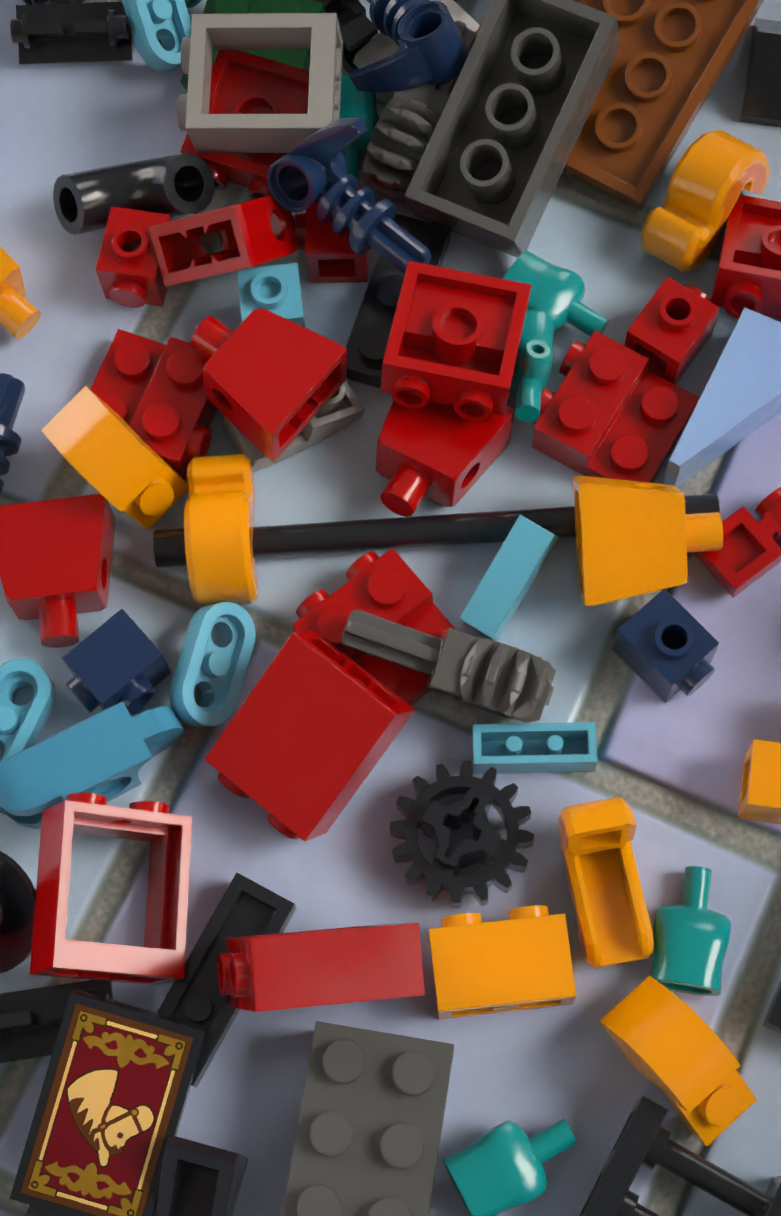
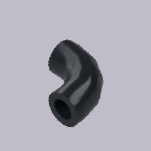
(159, 185)

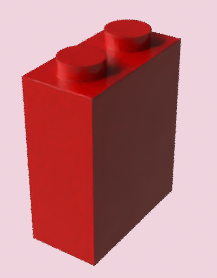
(307, 736)

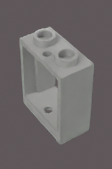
(259, 32)

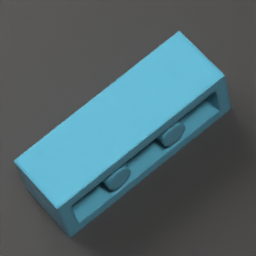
(509, 577)
(534, 747)

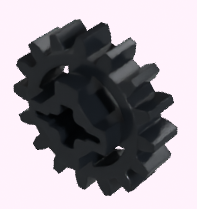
(435, 820)

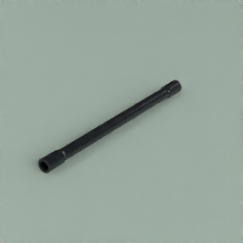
(396, 532)

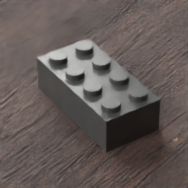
(513, 120)
(368, 1124)

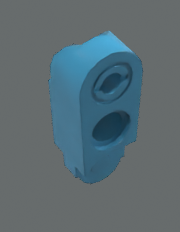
(89, 757)

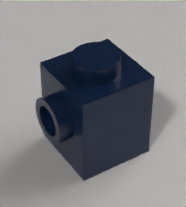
(666, 647)
(115, 666)

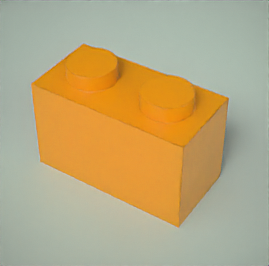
(501, 963)

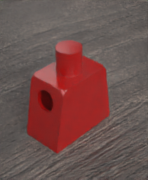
(248, 236)
(268, 375)
(436, 454)
(57, 562)

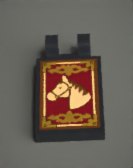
(107, 1110)

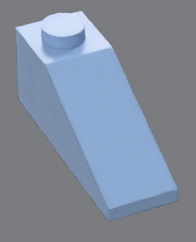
(736, 399)

